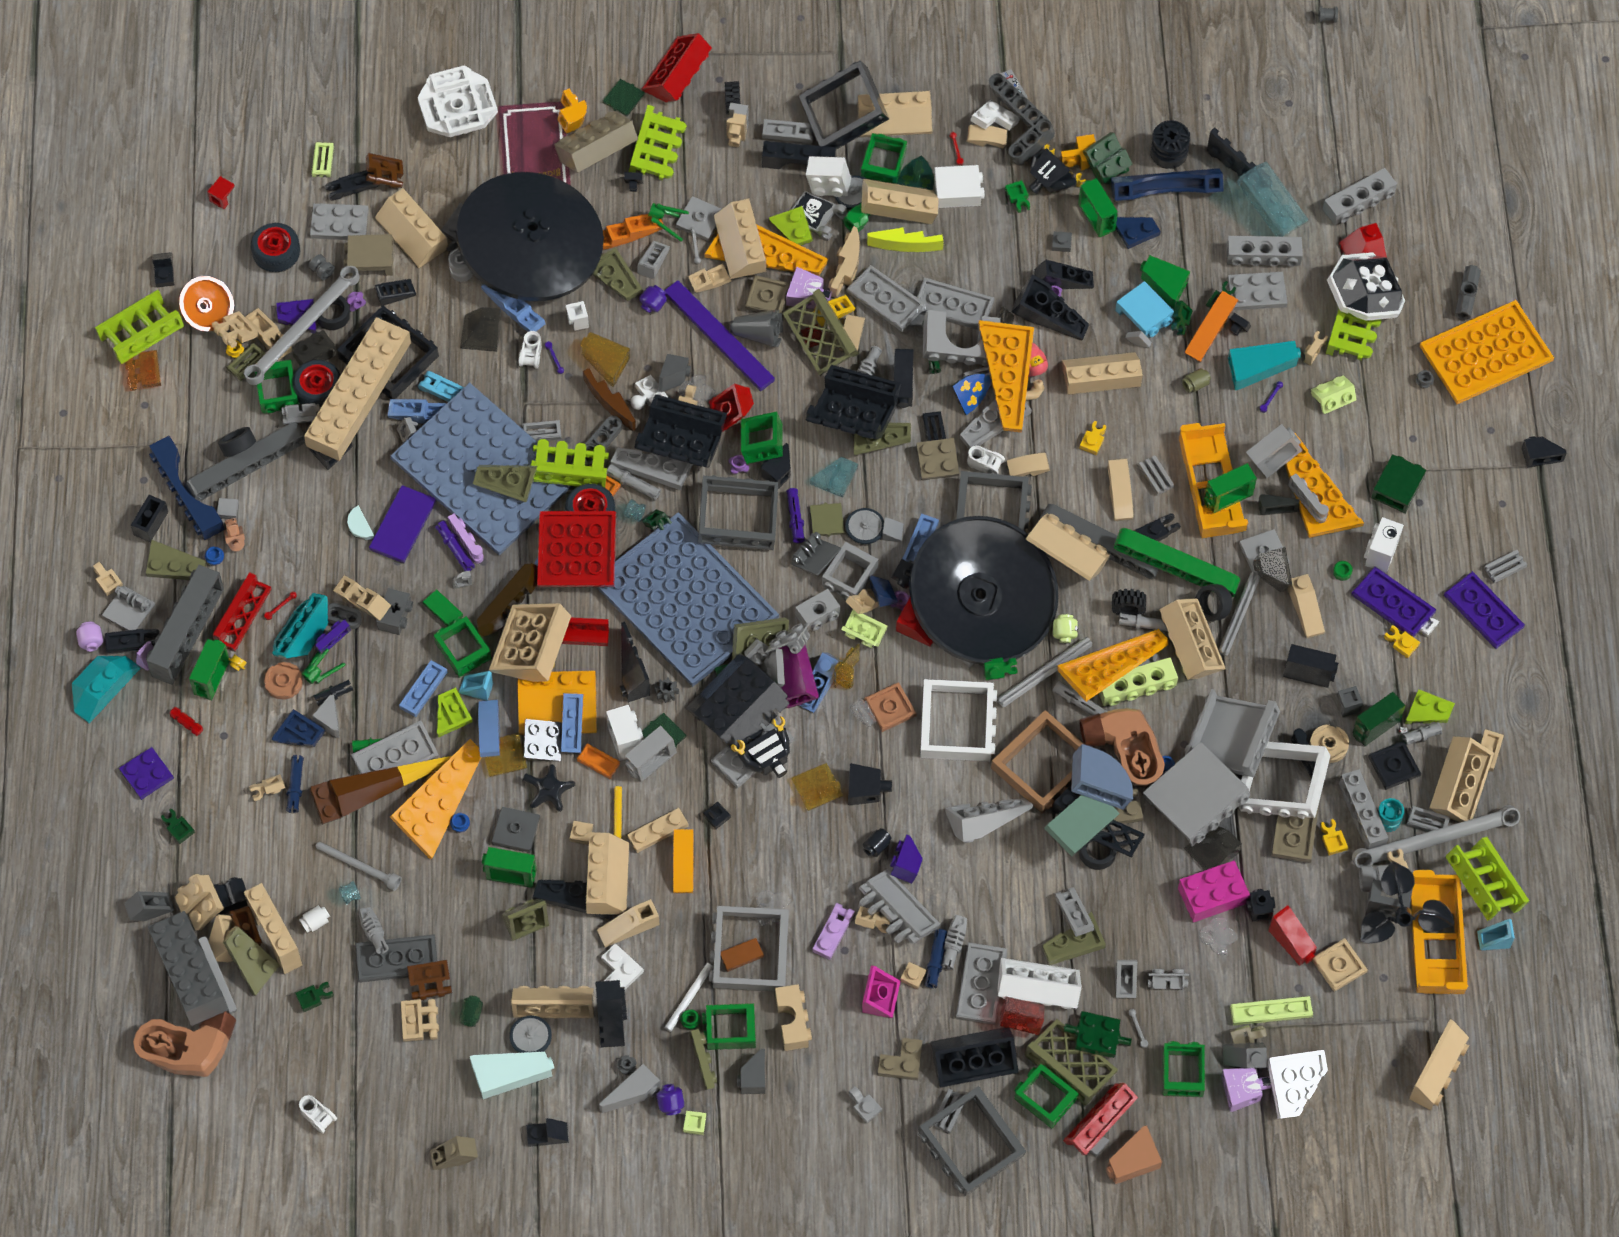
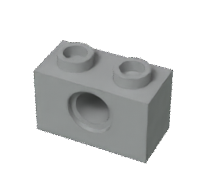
(824, 602)

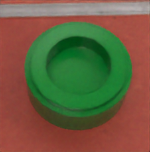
(1342, 570)

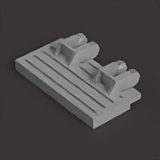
(899, 904)

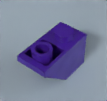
(907, 862)

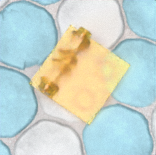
(844, 670)
(510, 757)
(817, 786)

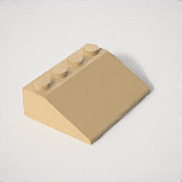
(531, 641)

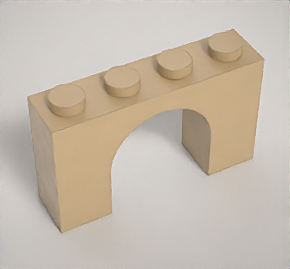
(275, 929)

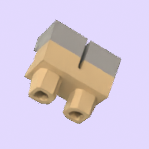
(737, 124)

